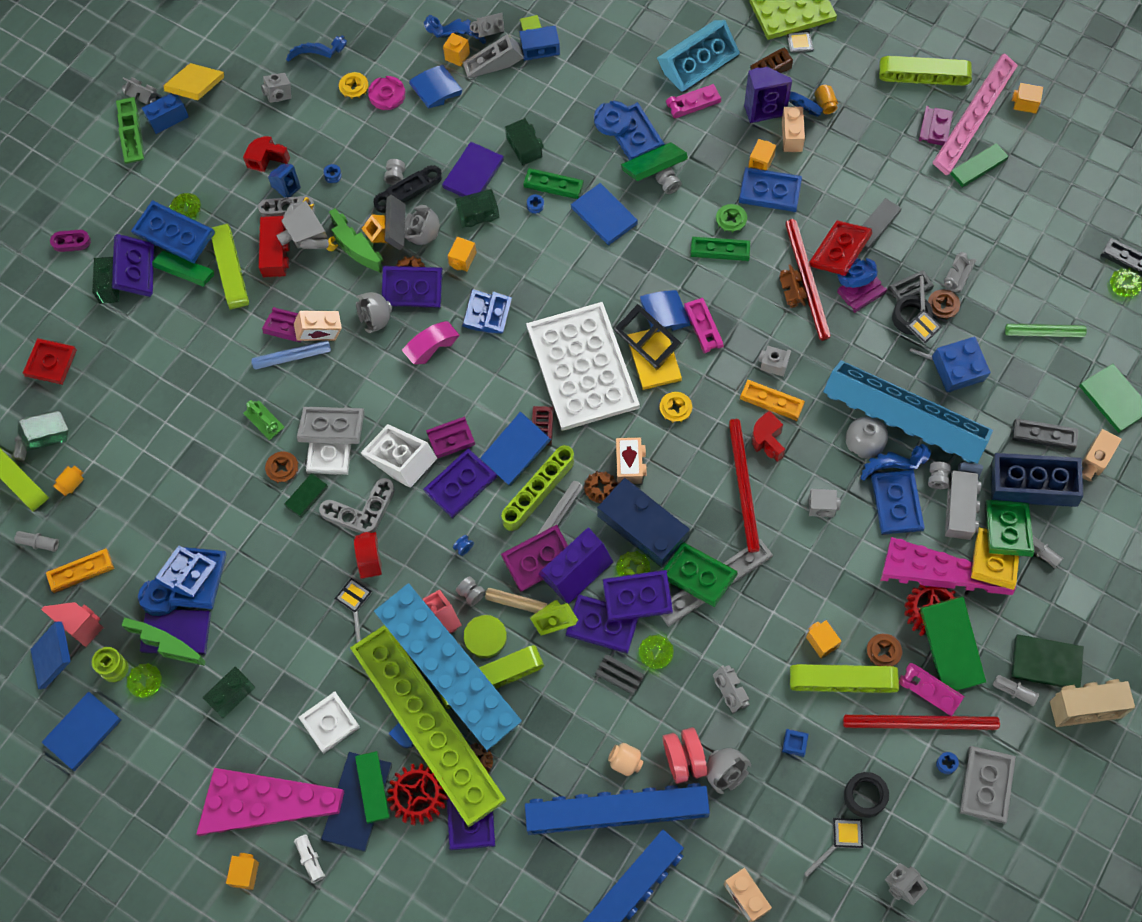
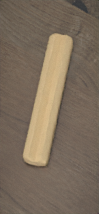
(514, 600)

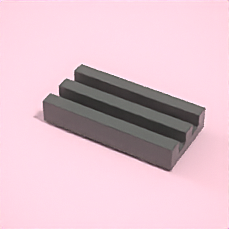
(897, 294)
(603, 665)

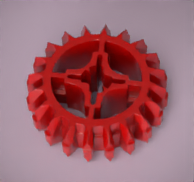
(923, 591)
(400, 785)

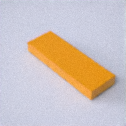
(772, 400)
(79, 570)

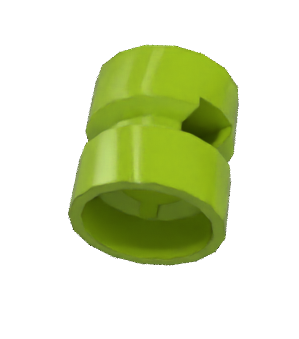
(110, 664)

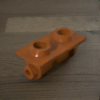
(791, 280)

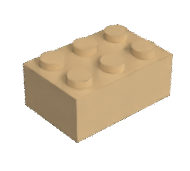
(1092, 703)

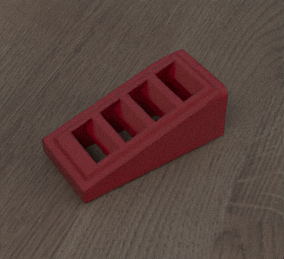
(549, 430)

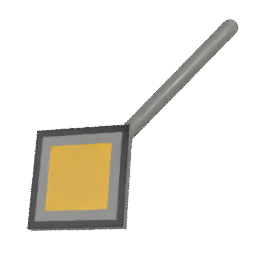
(800, 41)
(846, 834)

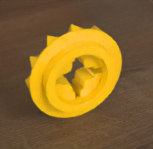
(347, 82)
(679, 399)

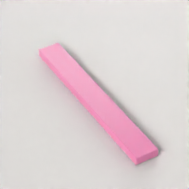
(975, 114)

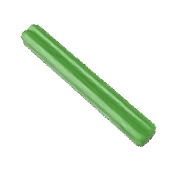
(1045, 330)

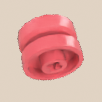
(687, 755)

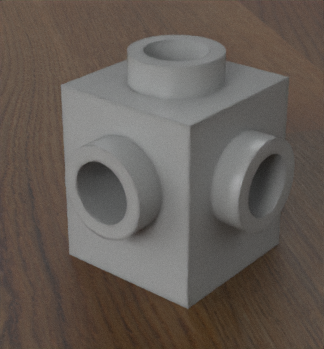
(276, 87)
(905, 879)

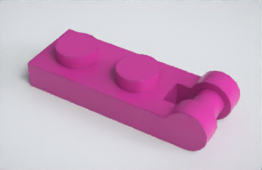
(693, 101)
(703, 325)
(931, 689)

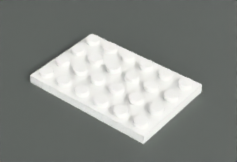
(582, 366)

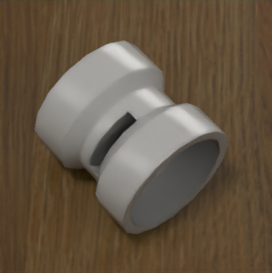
(394, 171)
(668, 180)
(939, 475)
(470, 591)

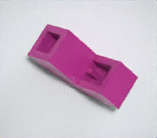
(427, 342)

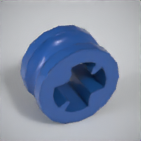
(330, 168)
(540, 206)
(463, 545)
(951, 758)

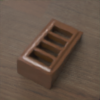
(780, 56)

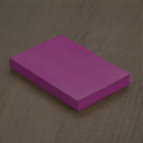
(532, 556)

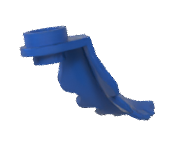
(433, 26)
(318, 48)
(892, 460)

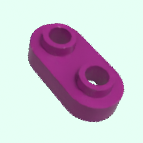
(71, 240)

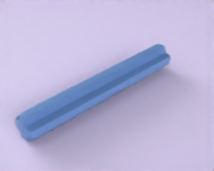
(291, 354)

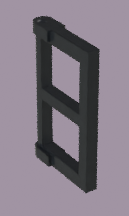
(638, 347)

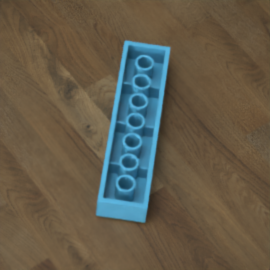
(908, 412)
(448, 667)

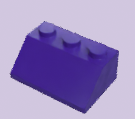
(766, 94)
(577, 566)

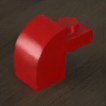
(262, 151)
(764, 436)
(367, 555)

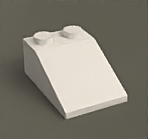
(400, 455)

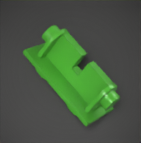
(263, 419)

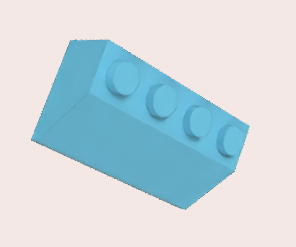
(699, 55)

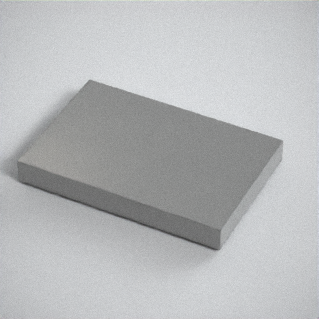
(331, 425)
(987, 784)

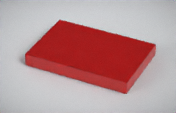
(840, 247)

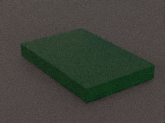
(1047, 661)

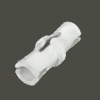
(309, 858)

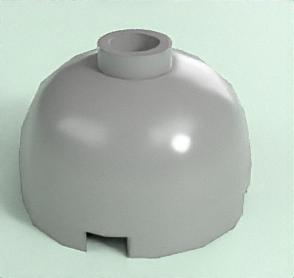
(421, 225)
(373, 310)
(866, 437)
(727, 769)

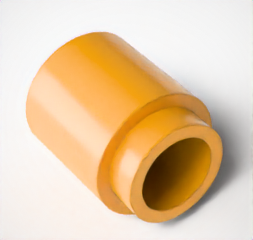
(826, 99)
(68, 480)

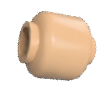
(625, 759)

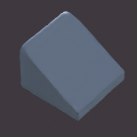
(971, 468)

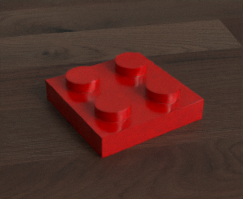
(49, 361)

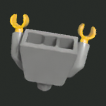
(304, 228)

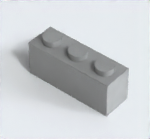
(962, 505)

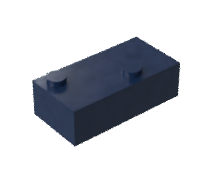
(1037, 479)
(643, 522)

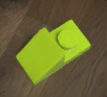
(554, 618)

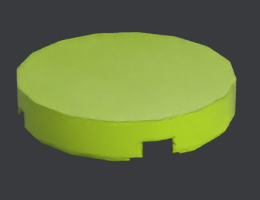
(485, 636)

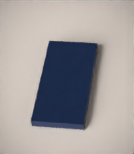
(350, 825)

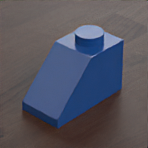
(284, 180)

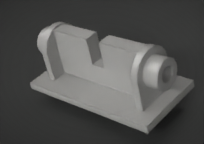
(488, 25)
(133, 88)
(957, 277)
(734, 697)

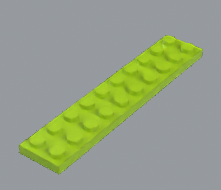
(428, 726)

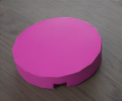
(386, 93)

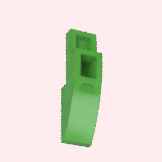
(354, 244)

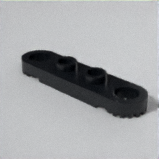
(409, 187)

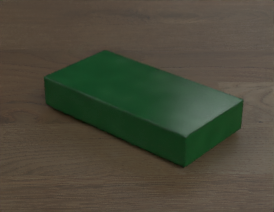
(306, 495)

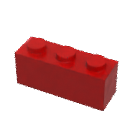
(271, 252)

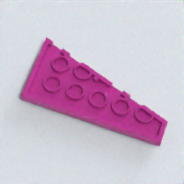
(931, 568)
(254, 800)

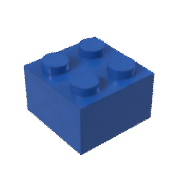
(960, 364)

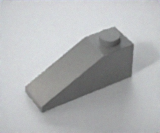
(495, 57)

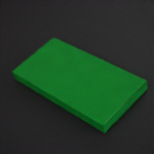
(953, 644)

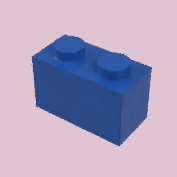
(539, 42)
(165, 112)

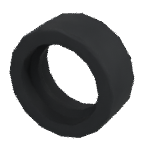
(906, 301)
(878, 782)

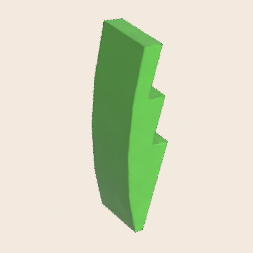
(130, 130)
(168, 645)

